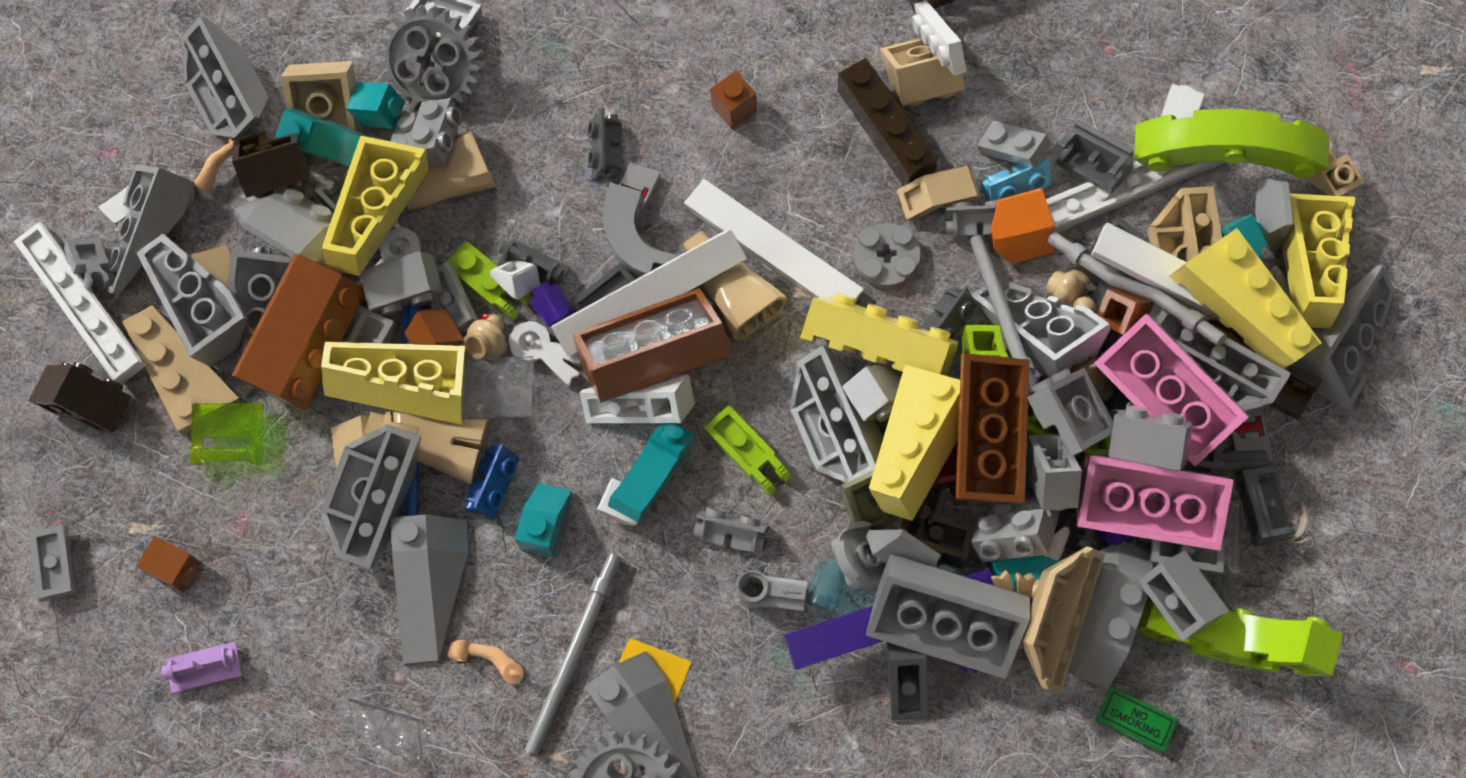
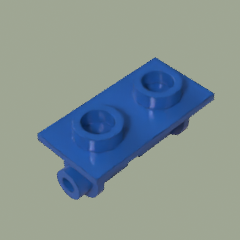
(498, 467)

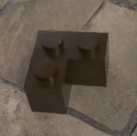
(269, 164)
(78, 394)
(940, 533)

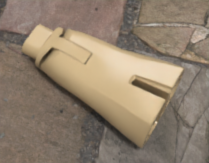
(462, 175)
(740, 296)
(443, 444)

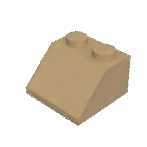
(918, 74)
(321, 90)

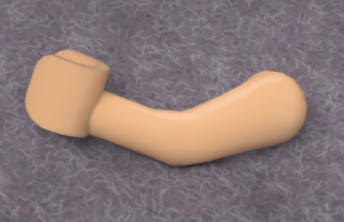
(207, 176)
(508, 668)

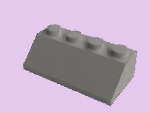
(948, 616)

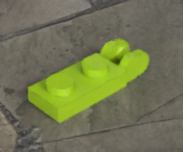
(474, 272)
(745, 448)

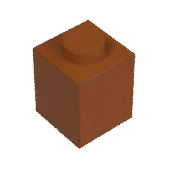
(733, 99)
(1123, 309)
(433, 328)
(169, 564)

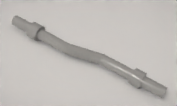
(1191, 319)

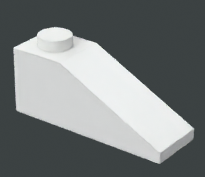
(656, 403)

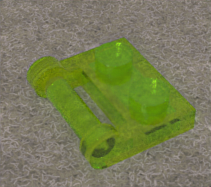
(227, 422)

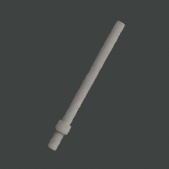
(1000, 305)
(601, 589)

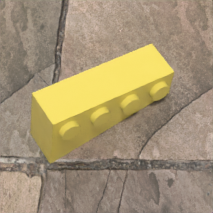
(371, 200)
(1317, 256)
(1248, 299)
(878, 335)
(397, 377)
(916, 441)

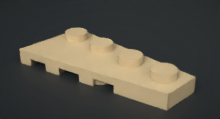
(173, 372)

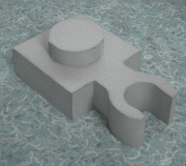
(88, 258)

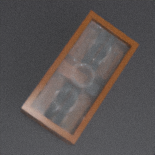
(650, 344)

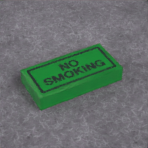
(1136, 719)

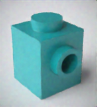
(375, 105)

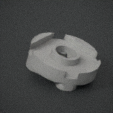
(893, 238)
(850, 553)

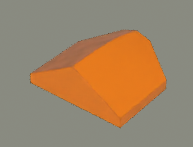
(1022, 227)

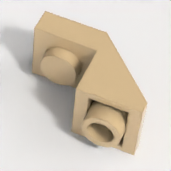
(1339, 178)
(938, 191)

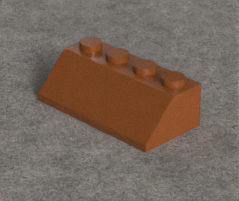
(289, 341)
(992, 429)

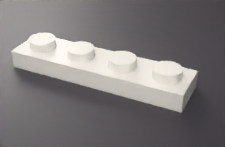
(940, 37)

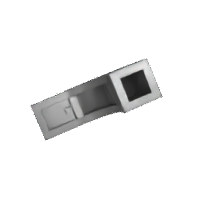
(620, 219)

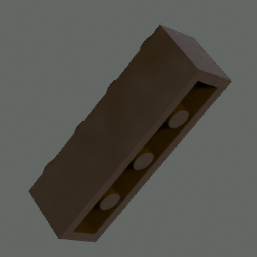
(885, 122)

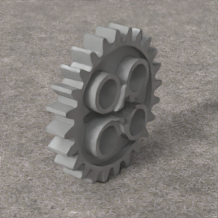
(404, 46)
(600, 760)

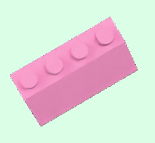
(1165, 378)
(1153, 501)

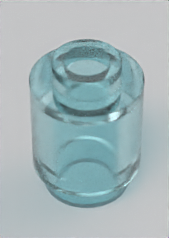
(826, 586)

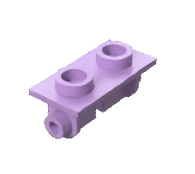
(202, 667)

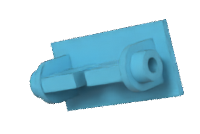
(1023, 180)

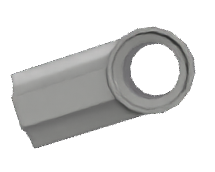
(777, 592)

